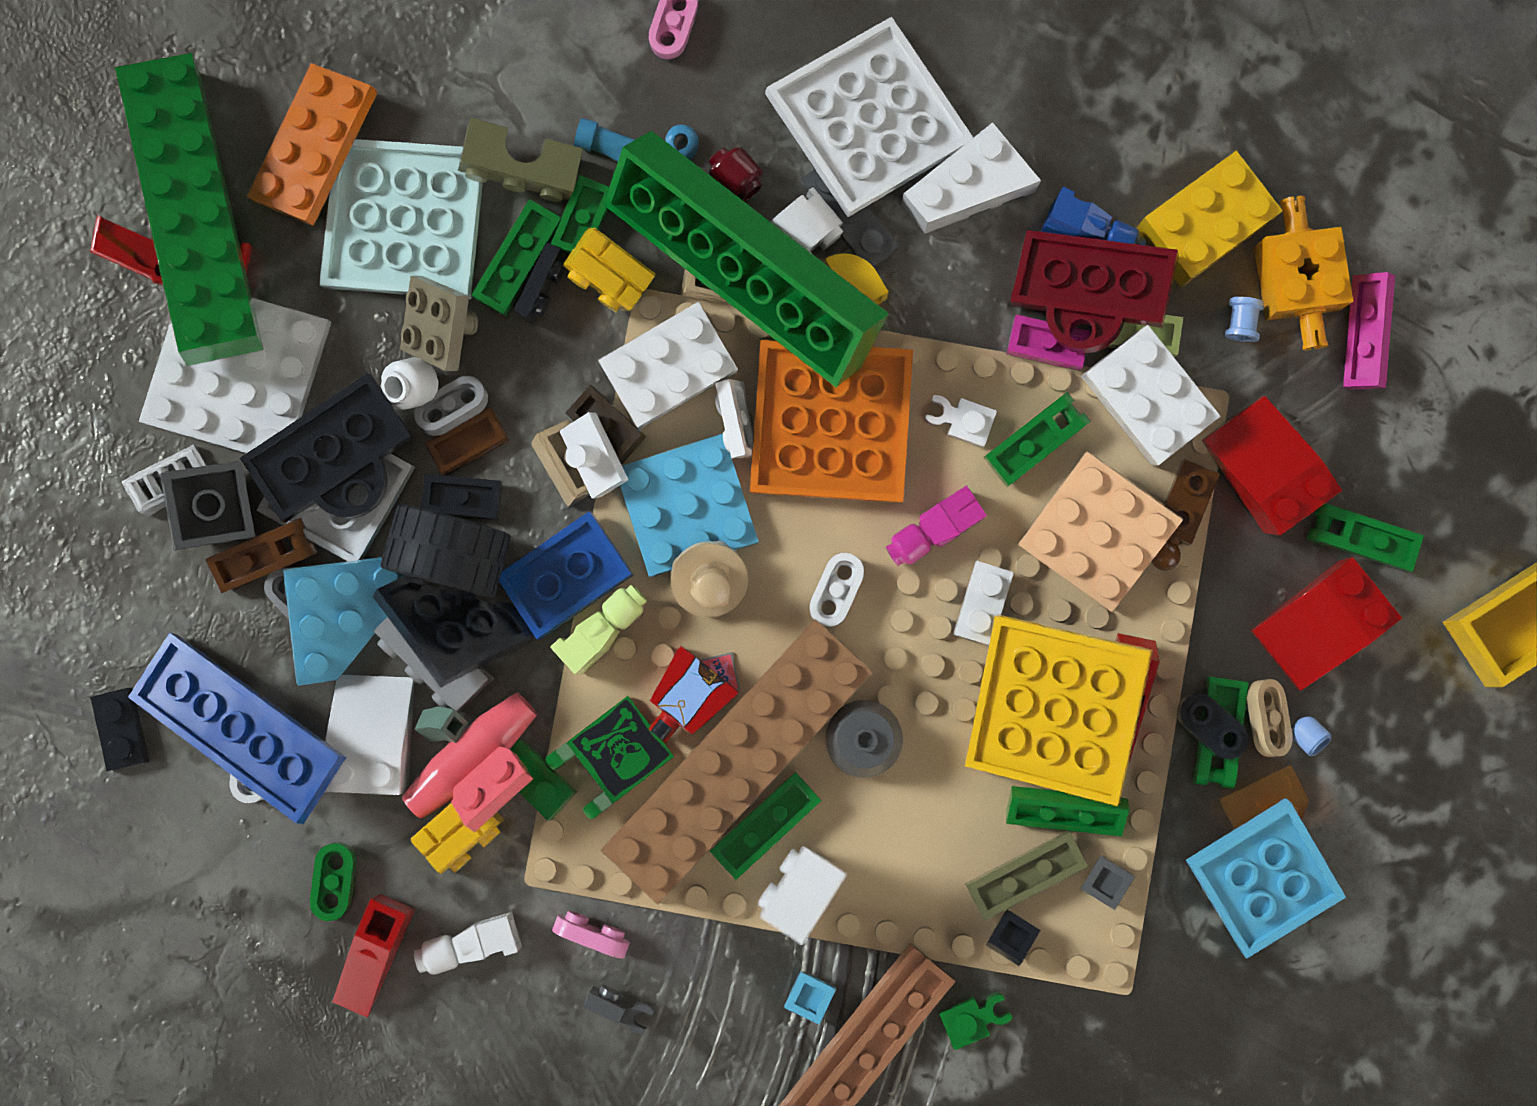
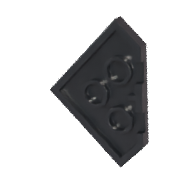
(450, 627)

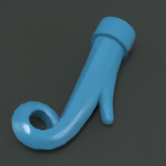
(604, 141)

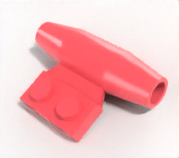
(477, 769)

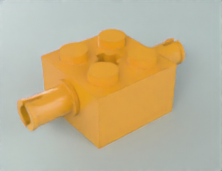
(1318, 255)

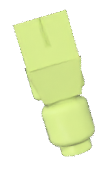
(599, 631)

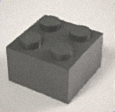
(207, 505)

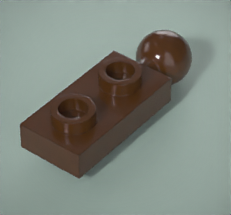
(1188, 499)

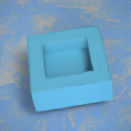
(810, 997)

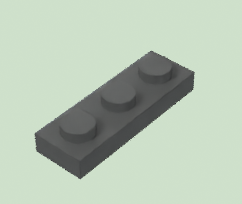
(861, 230)

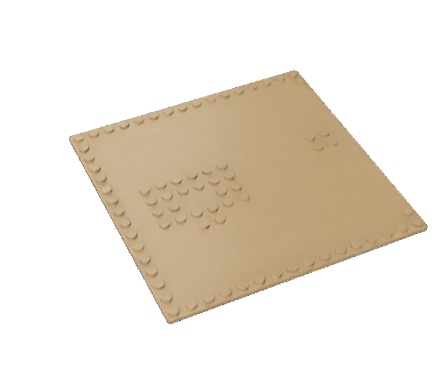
(928, 819)

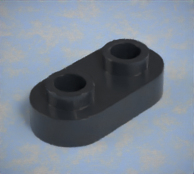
(1213, 726)

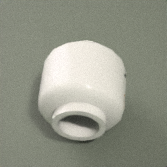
(409, 383)

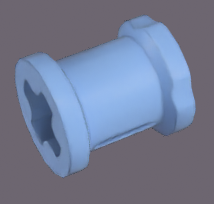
(1244, 319)

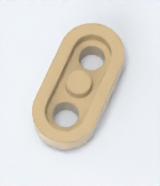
(1269, 718)

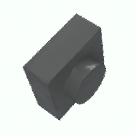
(1107, 882)

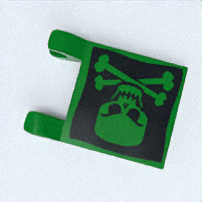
(615, 752)

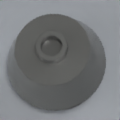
(864, 739)

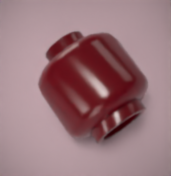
(736, 172)

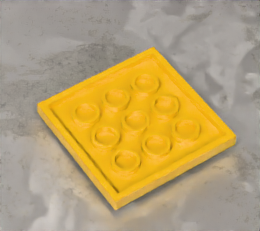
(1058, 709)

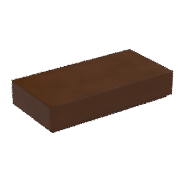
(467, 442)

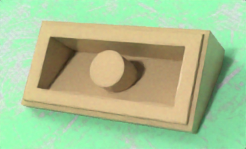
(551, 452)

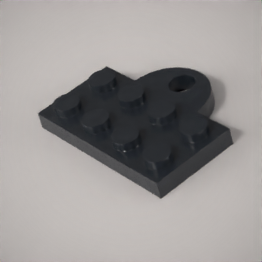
(330, 454)

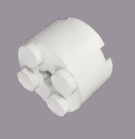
(810, 222)

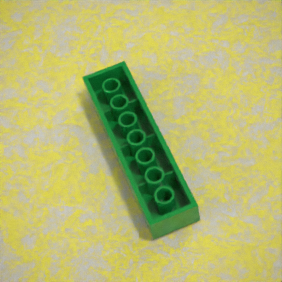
(188, 209)
(744, 258)

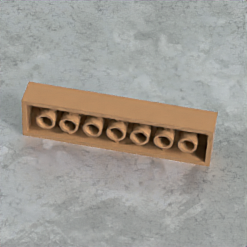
(736, 761)

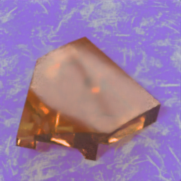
(1263, 794)

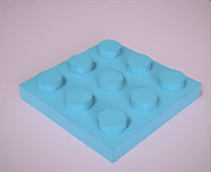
(686, 500)
(1266, 878)

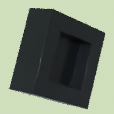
(1013, 937)

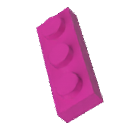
(1369, 331)

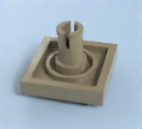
(436, 323)

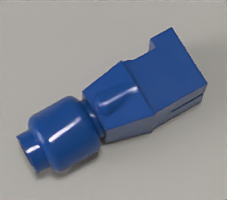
(1086, 220)

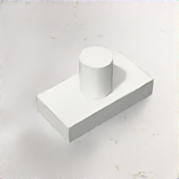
(593, 455)

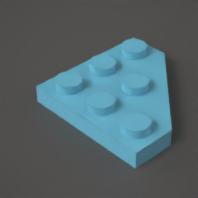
(332, 615)

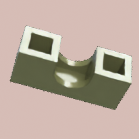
(486, 158)

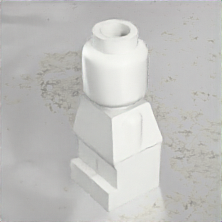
(469, 945)

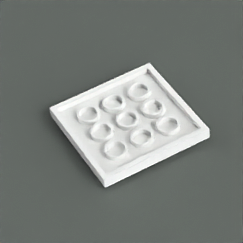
(869, 116)
(243, 396)

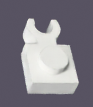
(968, 421)

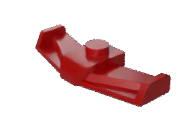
(135, 250)

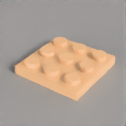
(1100, 531)

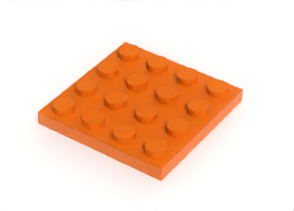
(828, 437)

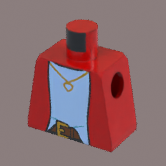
(688, 695)

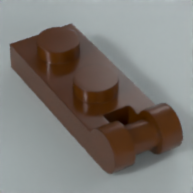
(260, 556)

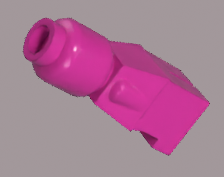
(936, 527)

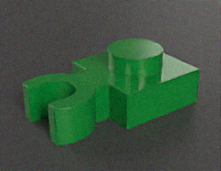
(967, 1022)

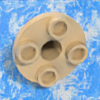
(709, 579)

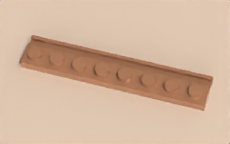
(873, 1033)

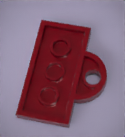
(1093, 285)

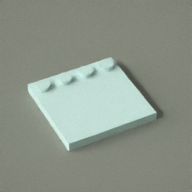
(400, 216)

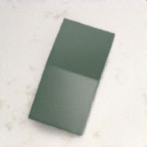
(441, 724)

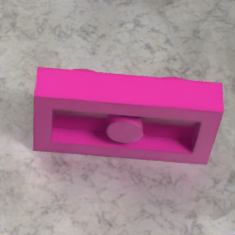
(1034, 341)

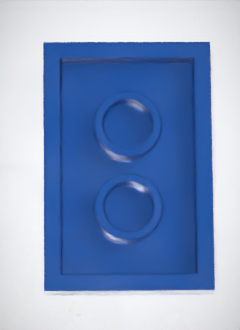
(564, 575)

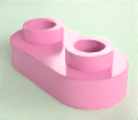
(674, 24)
(605, 940)

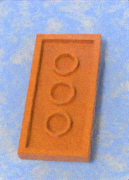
(312, 144)

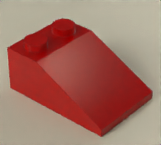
(1271, 467)
(1326, 623)

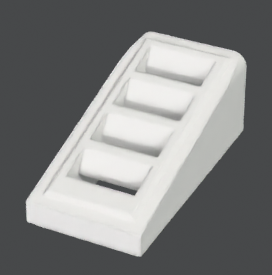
(147, 476)

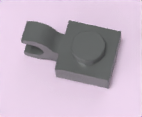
(608, 1004)

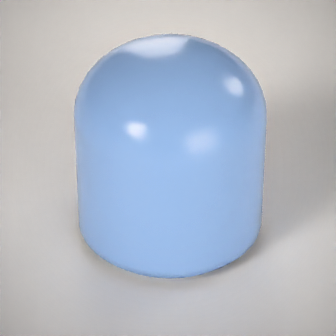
(1310, 735)

